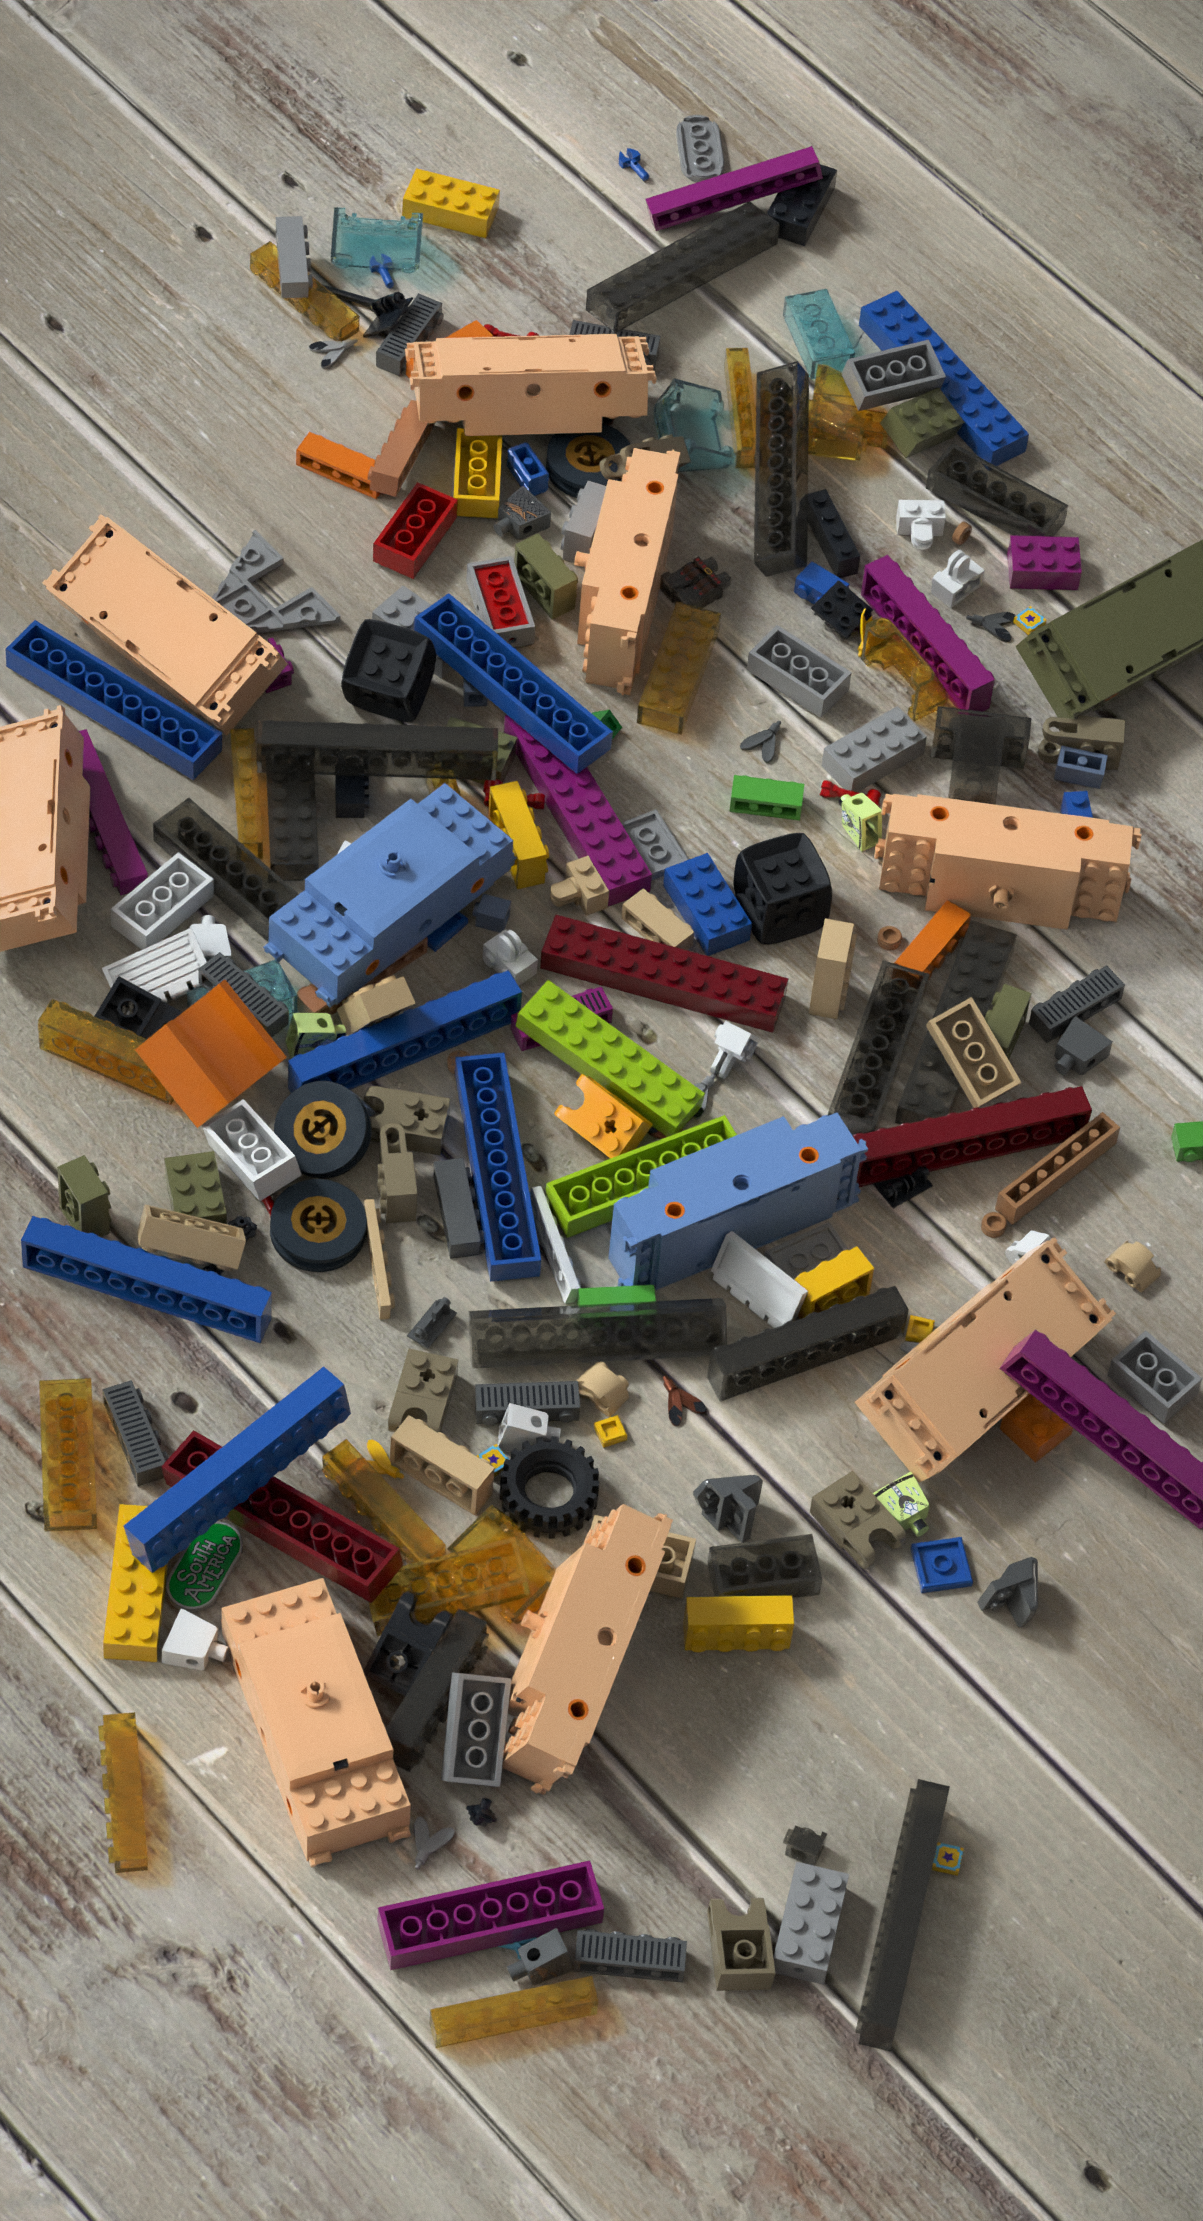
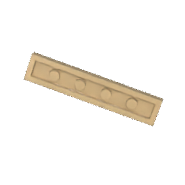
(378, 1260)

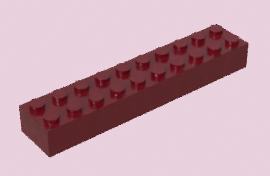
(664, 973)
(973, 1135)
(301, 1527)

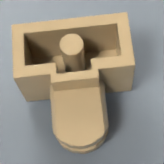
(582, 887)

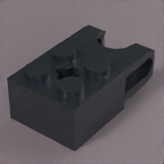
(148, 1010)
(408, 1638)

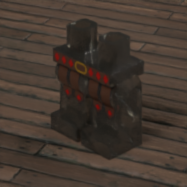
(695, 583)

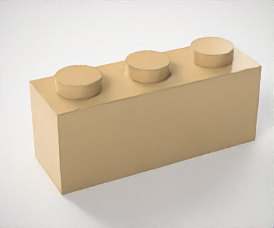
(656, 922)

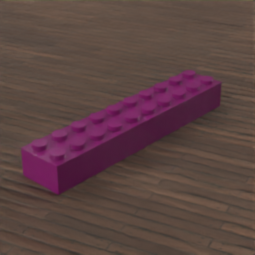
(584, 817)
(1109, 1423)

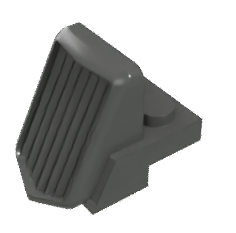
(730, 1503)
(1015, 1588)

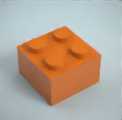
(1034, 1427)

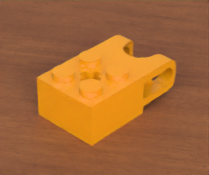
(599, 1116)

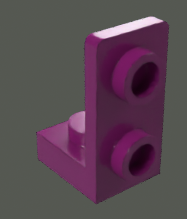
(285, 677)

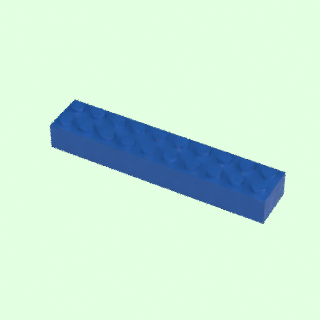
(988, 424)
(514, 684)
(114, 699)
(411, 1035)
(497, 1167)
(146, 1279)
(237, 1470)

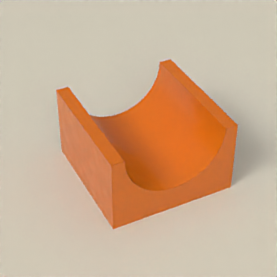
(210, 1053)

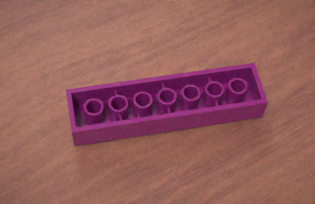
(897, 599)
(490, 1915)

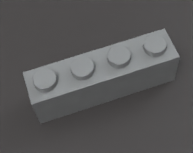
(292, 257)

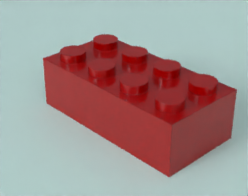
(415, 530)

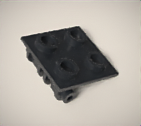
(388, 311)
(840, 609)
(904, 1188)

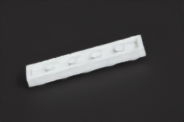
(554, 1246)

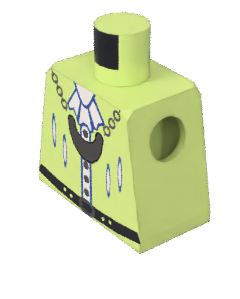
(861, 820)
(311, 1031)
(906, 1503)

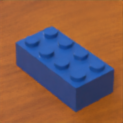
(707, 904)

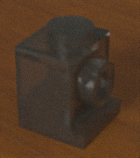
(804, 1844)

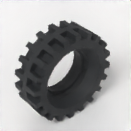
(550, 1458)

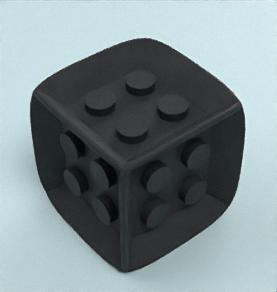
(388, 670)
(783, 888)

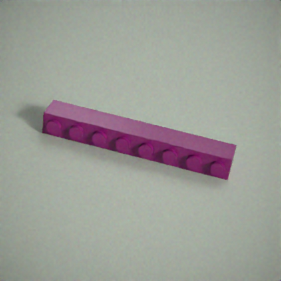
(734, 188)
(109, 826)

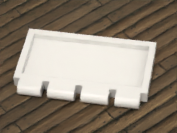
(162, 967)
(757, 1281)

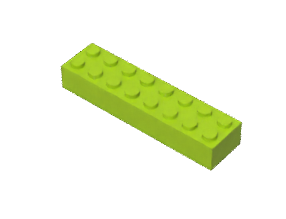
(609, 1058)
(589, 1195)

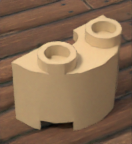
(1135, 1263)
(603, 1388)

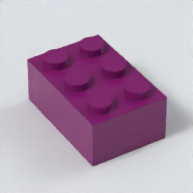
(1044, 562)

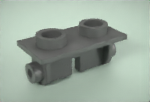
(432, 1323)

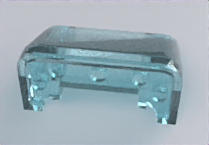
(376, 242)
(691, 413)

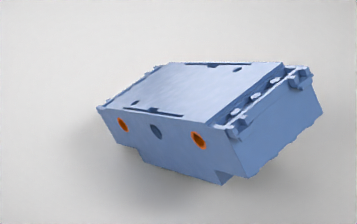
(388, 892)
(750, 1184)

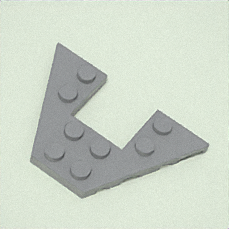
(253, 609)

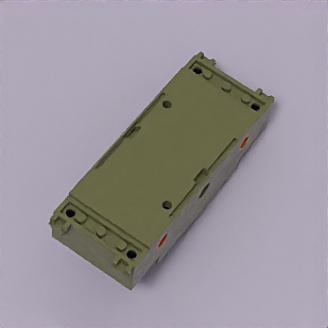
(1120, 636)

